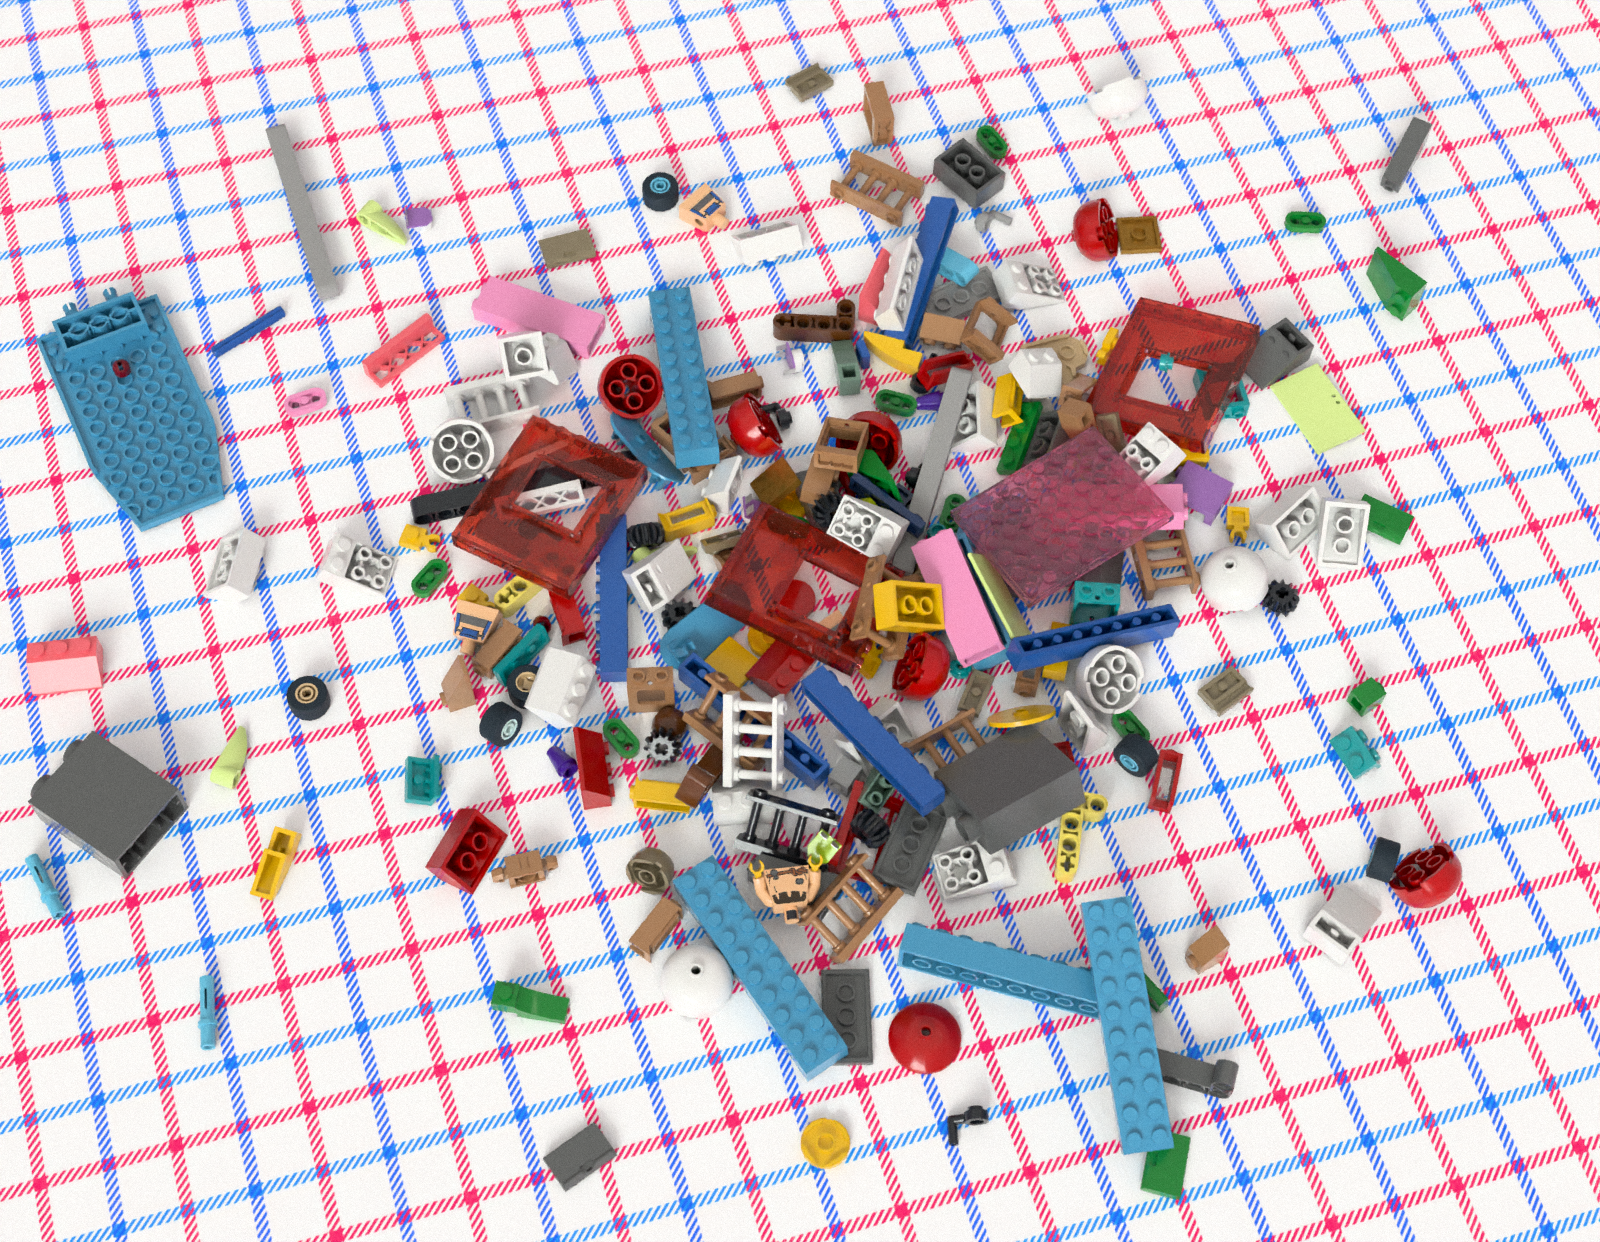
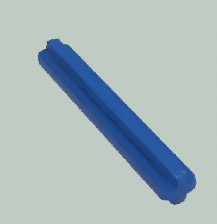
(248, 331)

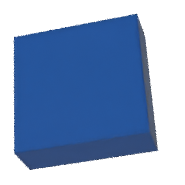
(862, 354)

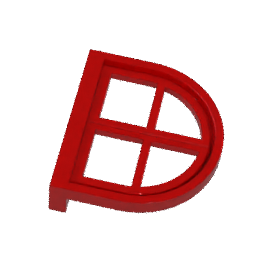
(845, 835)

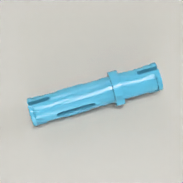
(49, 894)
(207, 1013)

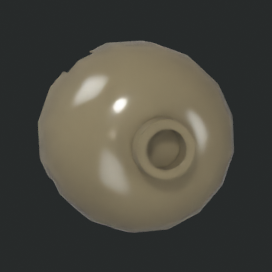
(651, 869)

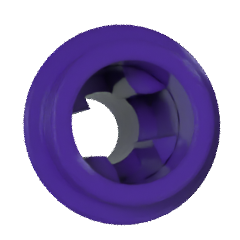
(930, 401)
(563, 763)

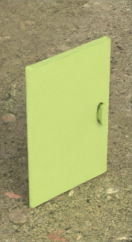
(1319, 416)
(999, 596)

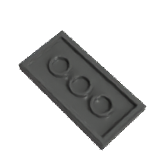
(909, 849)
(848, 1009)

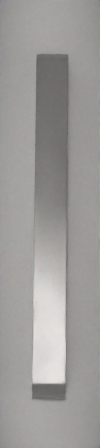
(302, 212)
(935, 462)

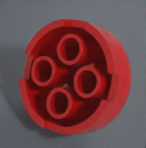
(1095, 231)
(641, 380)
(753, 428)
(884, 437)
(928, 667)
(1434, 883)

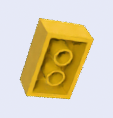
(908, 606)

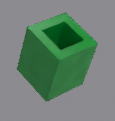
(1366, 696)

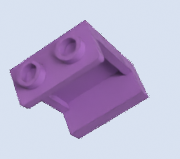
(1204, 490)

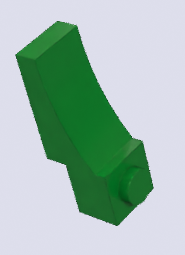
(529, 1003)

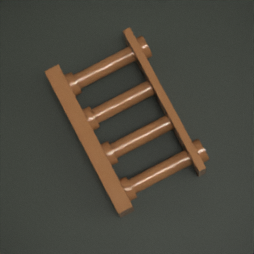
(884, 173)
(1145, 566)
(895, 642)
(961, 719)
(713, 731)
(872, 914)

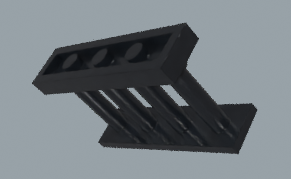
(793, 853)

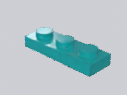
(522, 653)

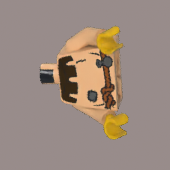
(787, 888)

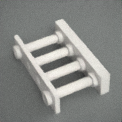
(490, 386)
(733, 750)

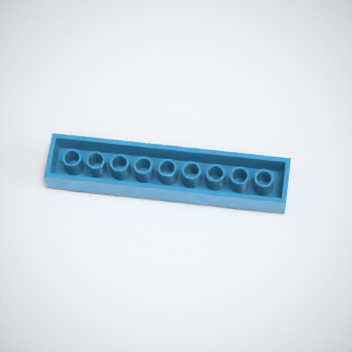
(683, 378)
(760, 968)
(998, 969)
(1126, 1025)

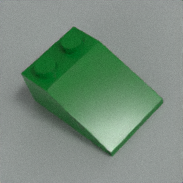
(1395, 284)
(875, 470)

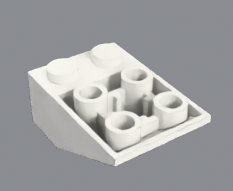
(1026, 285)
(1152, 454)
(868, 527)
(355, 566)
(660, 576)
(973, 871)
(1341, 924)

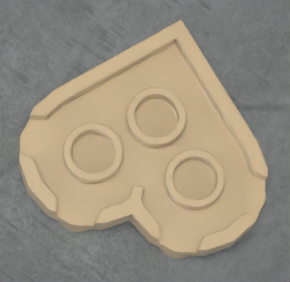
(1069, 350)

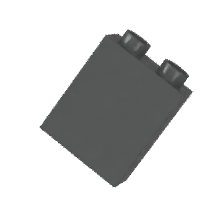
(1009, 788)
(107, 803)

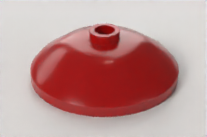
(920, 1052)

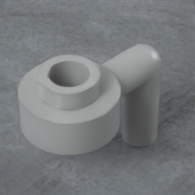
(984, 219)

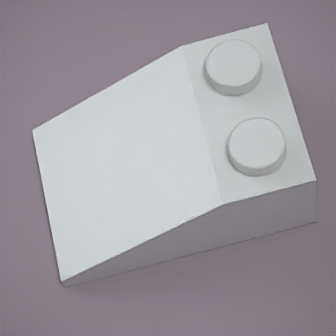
(1342, 532)
(1081, 725)

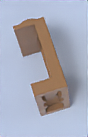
(985, 348)
(651, 697)

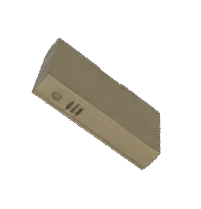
(567, 248)

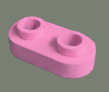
(305, 402)

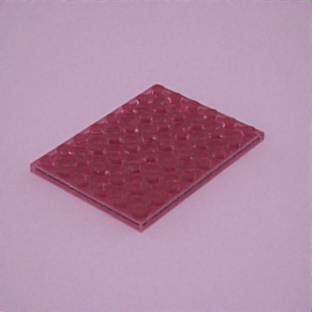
(1061, 516)

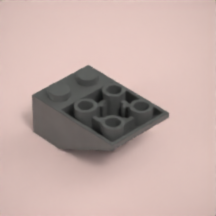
(1278, 353)

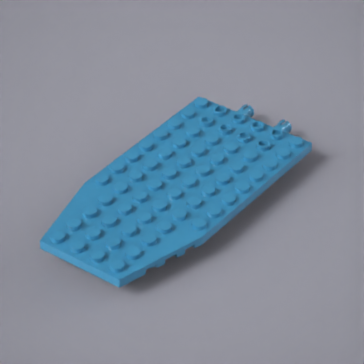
(140, 433)

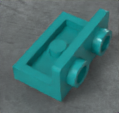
(1355, 752)
(422, 780)

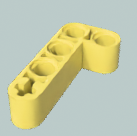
(510, 600)
(1073, 836)

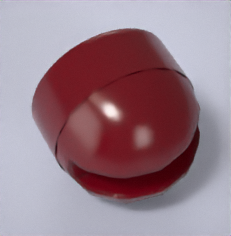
(121, 373)
(544, 622)

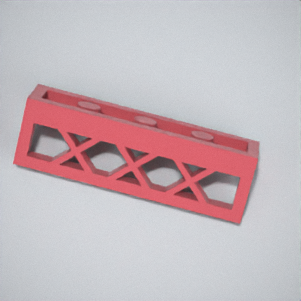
(398, 345)

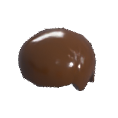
(670, 718)

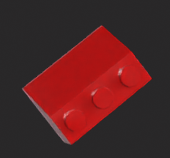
(780, 669)
(593, 768)
(466, 850)

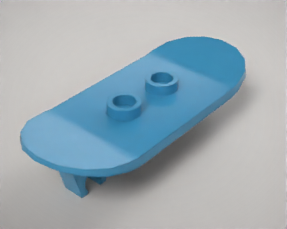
(645, 450)
(697, 632)

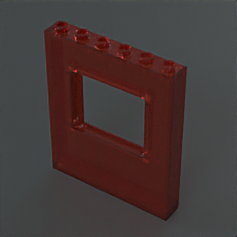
(1193, 341)
(531, 543)
(762, 571)

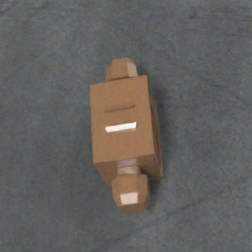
(524, 868)

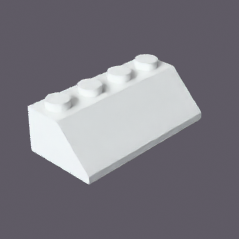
(899, 286)

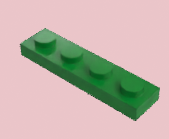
(1019, 439)

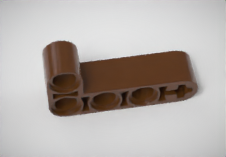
(816, 327)
(701, 777)

